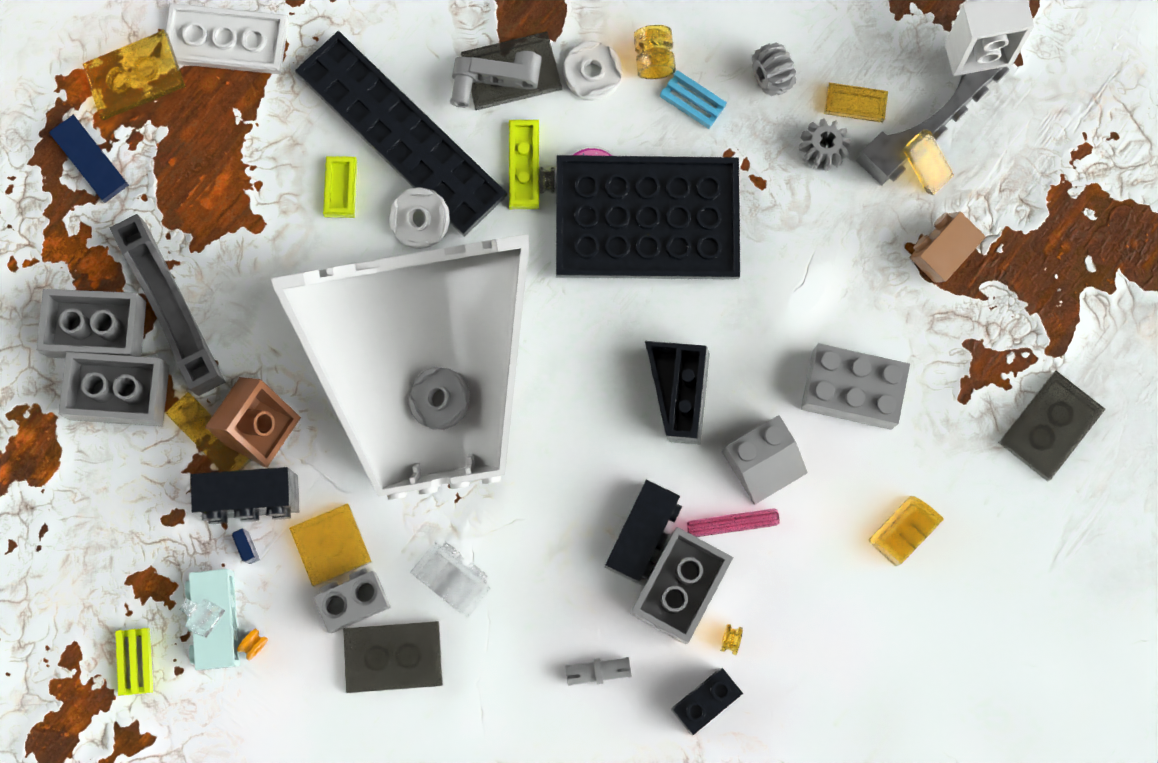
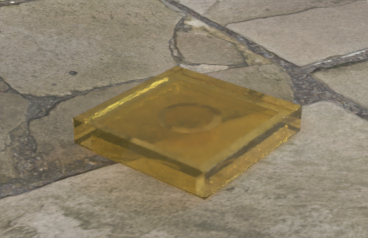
(330, 545)

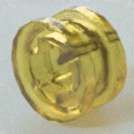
(731, 639)

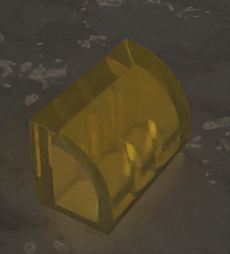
(905, 530)

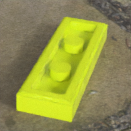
(523, 164)

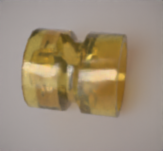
(654, 47)

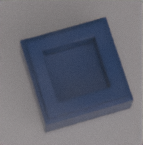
(245, 546)

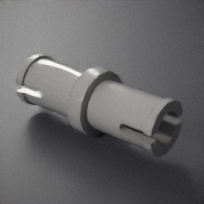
(598, 671)

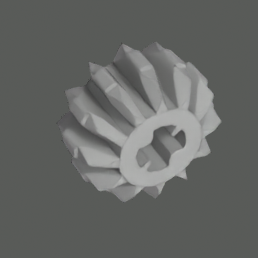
(773, 69)
(829, 134)

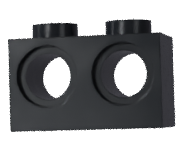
(706, 701)

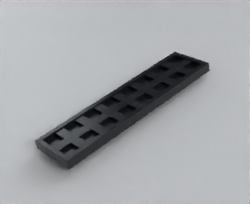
(400, 131)

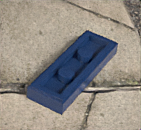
(89, 158)

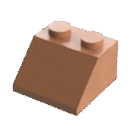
(253, 421)

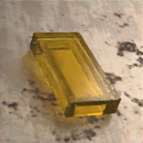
(856, 102)
(928, 162)

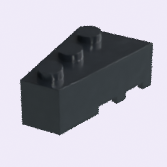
(680, 385)

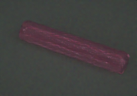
(733, 522)

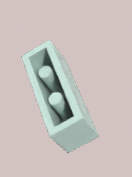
(221, 645)

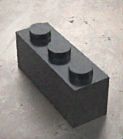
(643, 532)

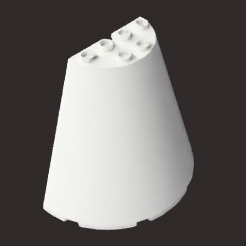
(390, 320)

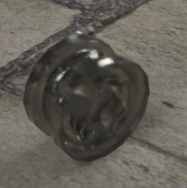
(547, 180)

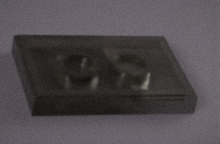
(492, 95)
(1051, 425)
(393, 657)

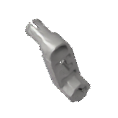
(520, 74)

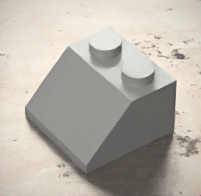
(765, 459)

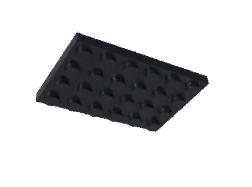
(647, 217)

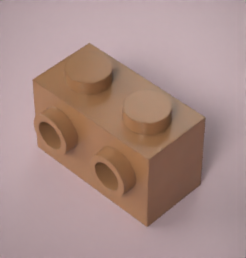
(946, 246)

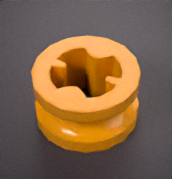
(252, 644)

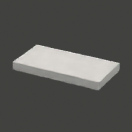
(227, 38)

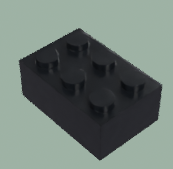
(245, 495)

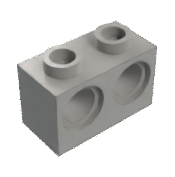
(354, 608)

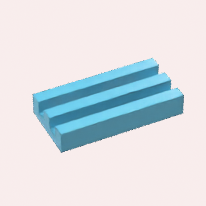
(700, 91)

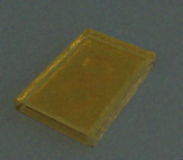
(133, 75)

